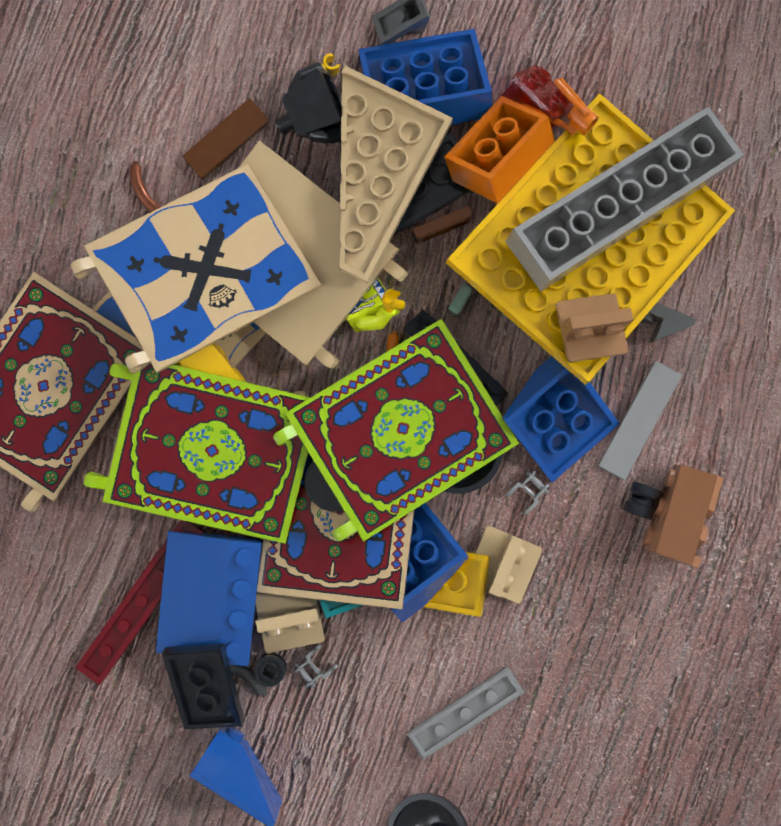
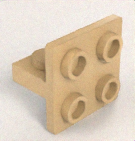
(510, 563)
(288, 621)

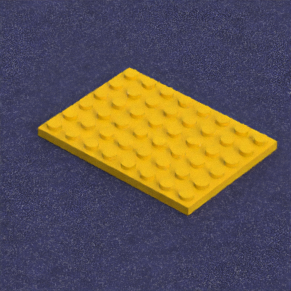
(634, 268)

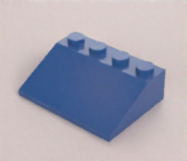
(436, 71)
(209, 592)

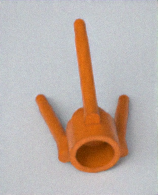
(581, 117)

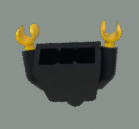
(313, 104)

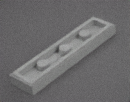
(639, 420)
(465, 712)

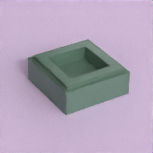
(460, 300)

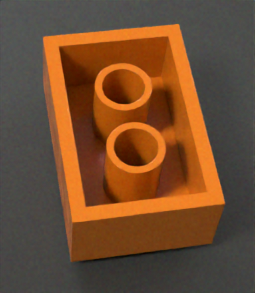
(499, 149)

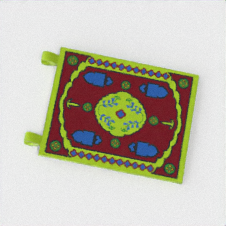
(399, 430)
(205, 452)

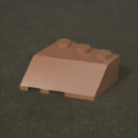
(682, 514)

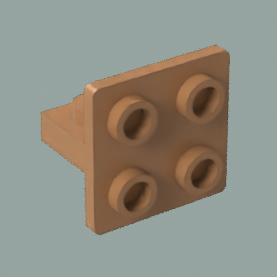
(593, 327)

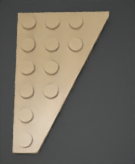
(383, 159)

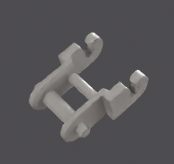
(543, 488)
(310, 681)

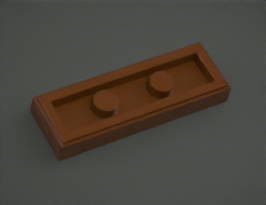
(226, 139)

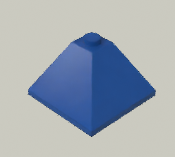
(558, 418)
(431, 561)
(237, 775)

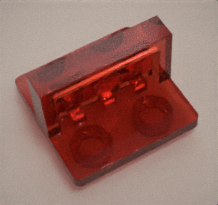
(536, 89)

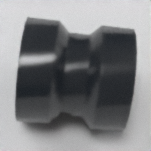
(642, 500)
(272, 664)

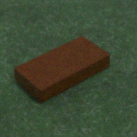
(442, 225)

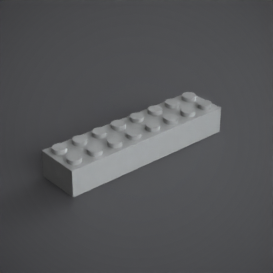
(623, 198)

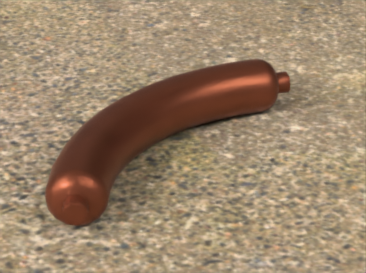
(139, 188)

